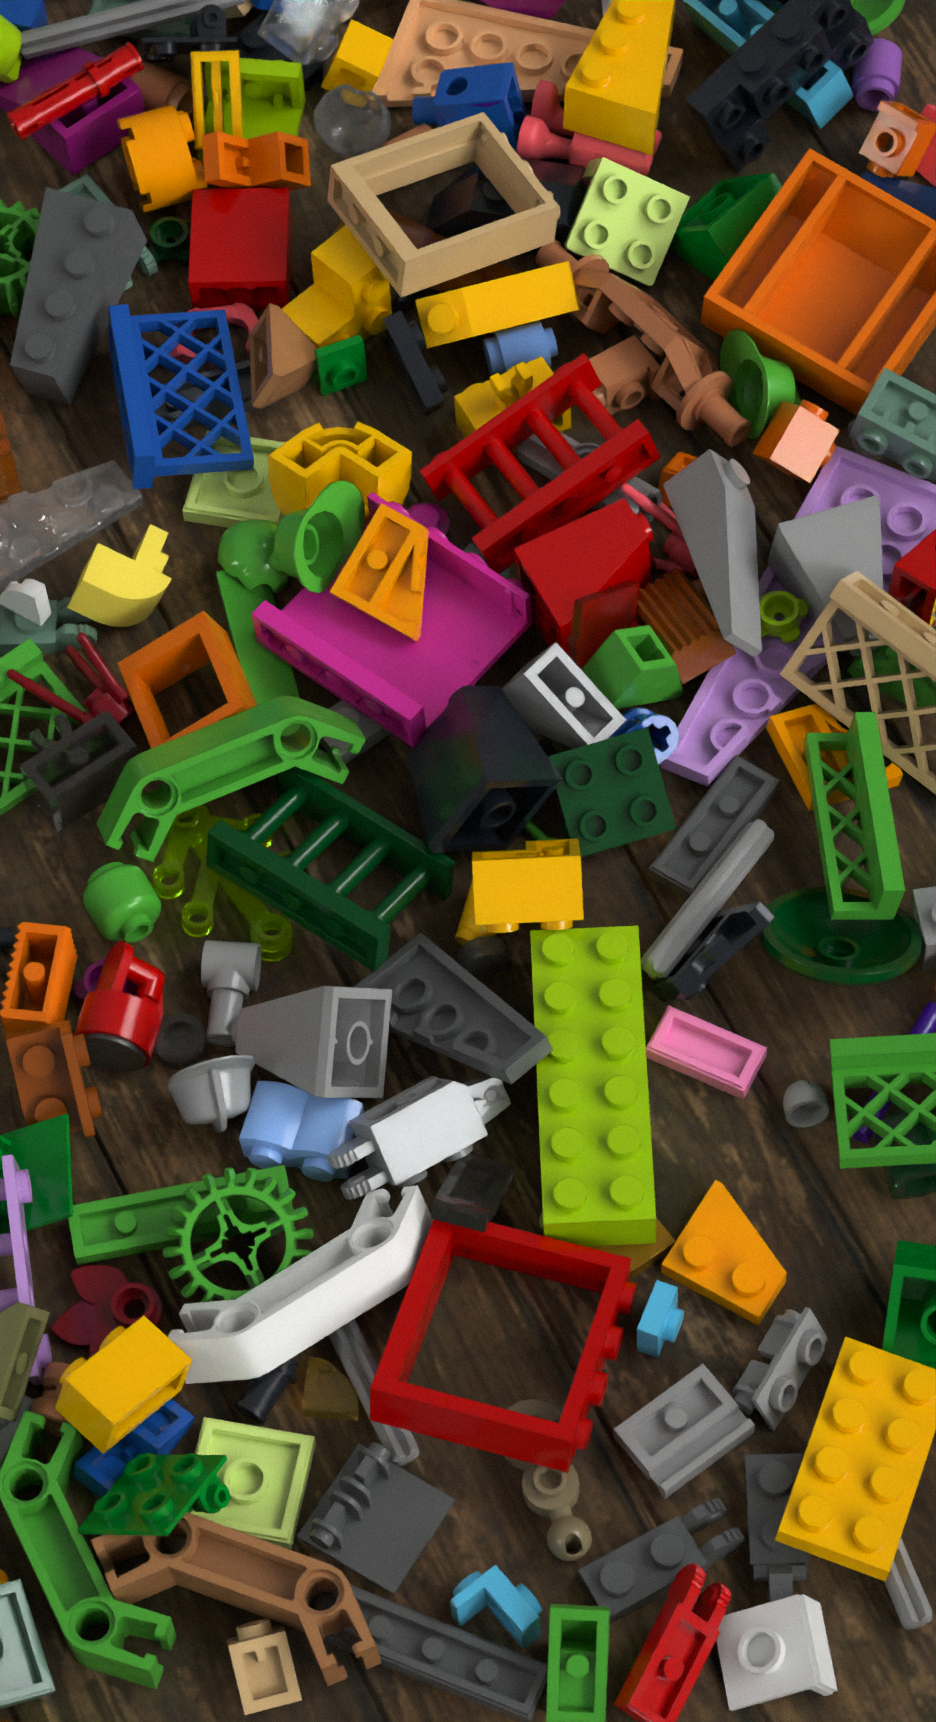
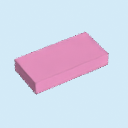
(706, 1052)

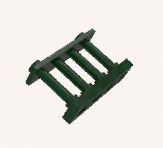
(320, 905)

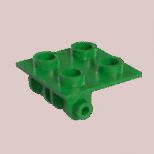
(47, 1156)
(157, 1494)

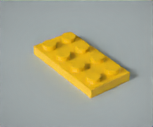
(862, 1460)

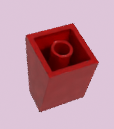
(582, 560)

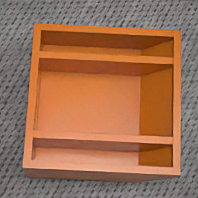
(831, 282)

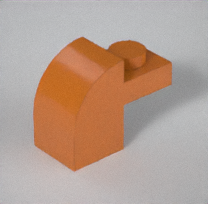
(256, 162)

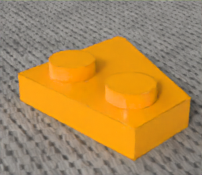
(388, 572)
(788, 734)
(726, 1258)

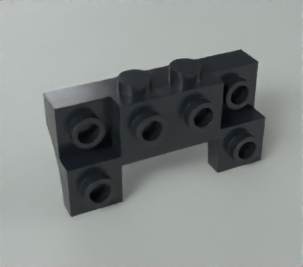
(771, 69)

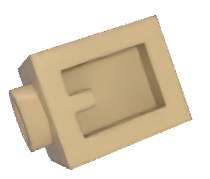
(263, 1666)

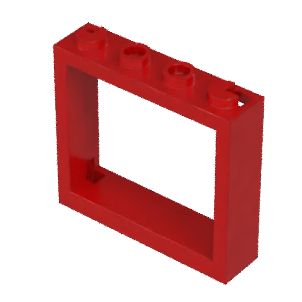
(480, 1424)

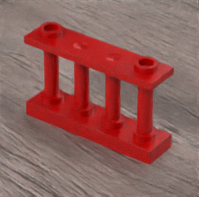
(563, 498)

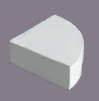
(27, 600)

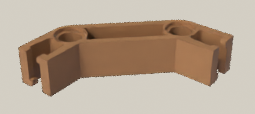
(245, 1575)

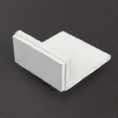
(775, 1652)

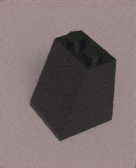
(479, 773)

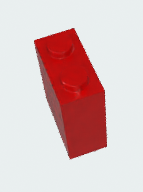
(240, 247)

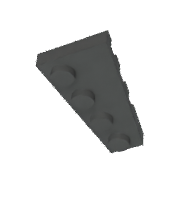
(455, 1013)

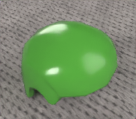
(246, 554)

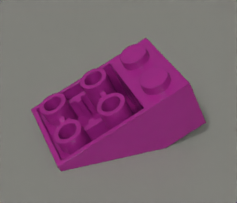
(90, 128)

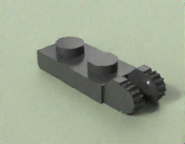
(649, 1563)

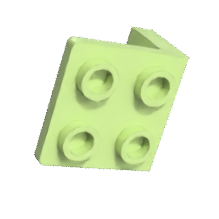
(626, 220)

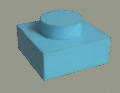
(659, 1320)

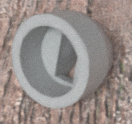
(805, 1104)

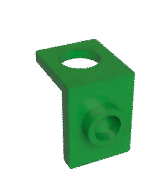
(340, 365)

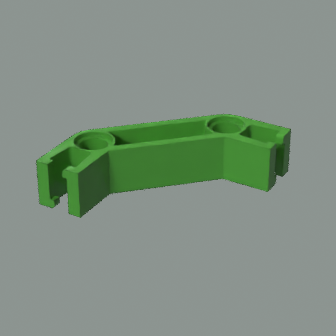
(220, 762)
(66, 1563)

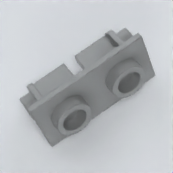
(794, 1345)

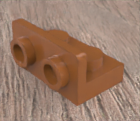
(50, 1076)

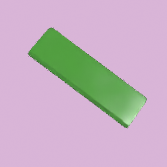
(264, 671)

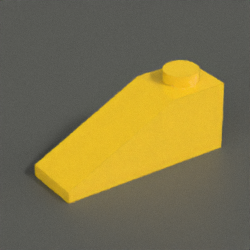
(497, 304)

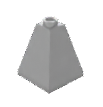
(822, 549)
(321, 1039)

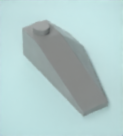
(720, 533)

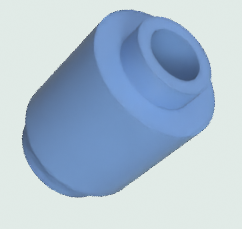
(517, 345)

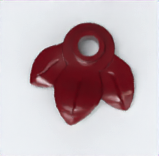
(103, 1306)

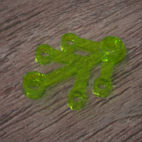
(194, 836)

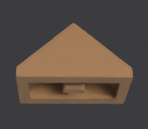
(279, 357)

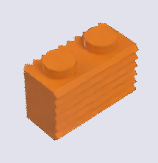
(38, 977)

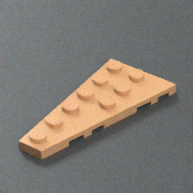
(466, 34)

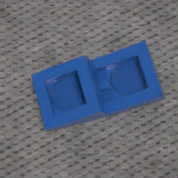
(155, 1435)

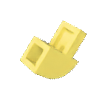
(119, 588)

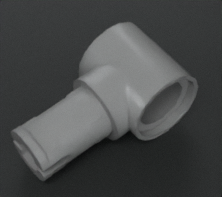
(229, 975)

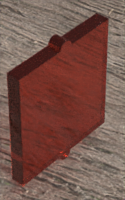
(598, 616)

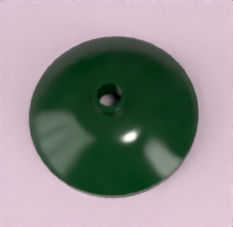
(839, 950)

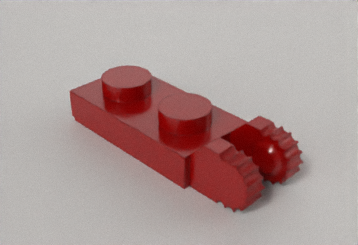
(675, 1648)

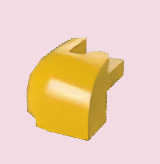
(333, 454)

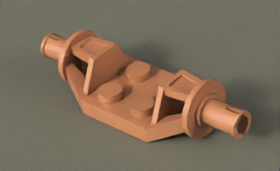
(687, 363)

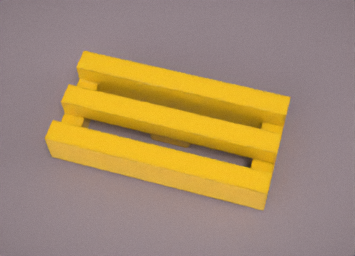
(215, 58)

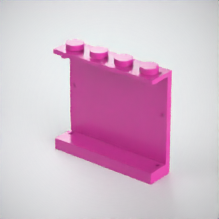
(397, 682)

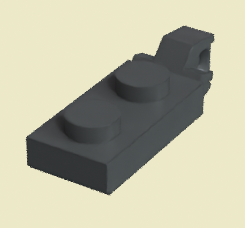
(768, 1489)

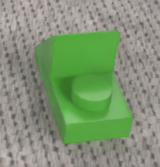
(578, 1663)

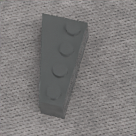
(75, 272)

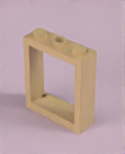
(360, 179)

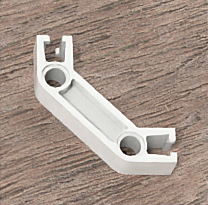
(309, 1297)

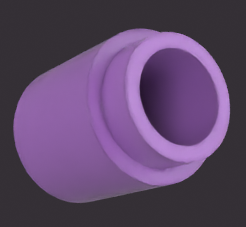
(877, 75)

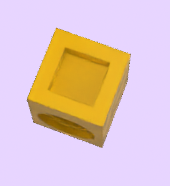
(358, 58)

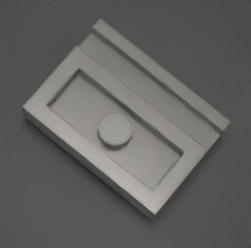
(683, 1431)

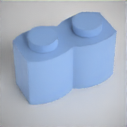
(297, 1129)

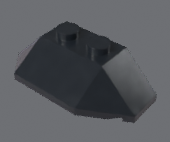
(475, 201)

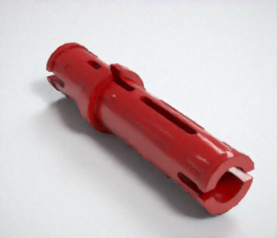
(91, 81)

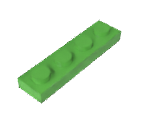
(137, 1220)

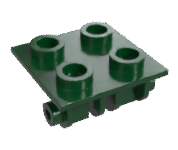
(612, 792)

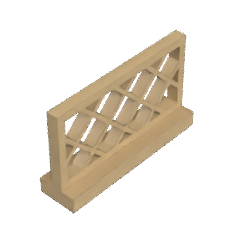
(893, 626)

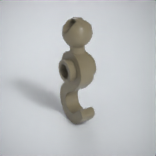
(553, 1493)

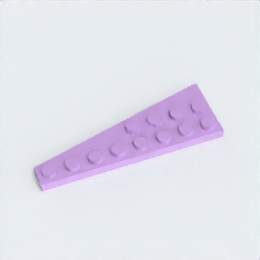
(747, 689)

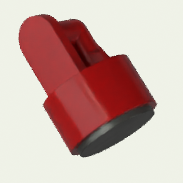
(118, 1025)

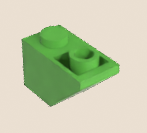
(634, 669)

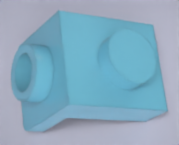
(512, 1606)

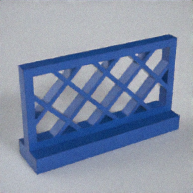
(138, 407)

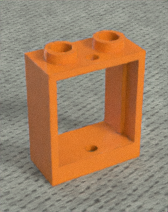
(174, 658)

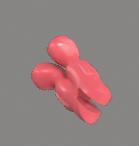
(543, 130)

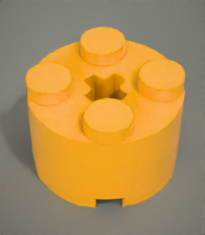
(160, 157)

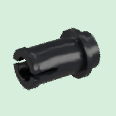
(265, 1391)

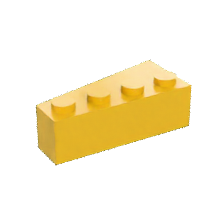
(622, 75)

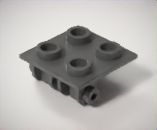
(376, 1518)

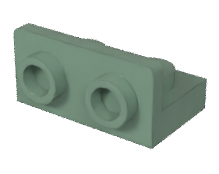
(899, 424)

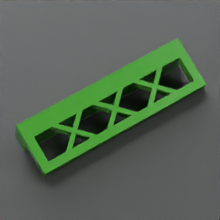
(874, 819)

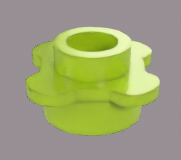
(785, 605)

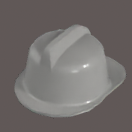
(213, 1090)

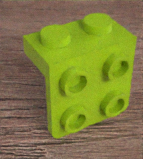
(270, 98)

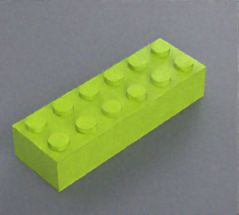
(593, 1087)

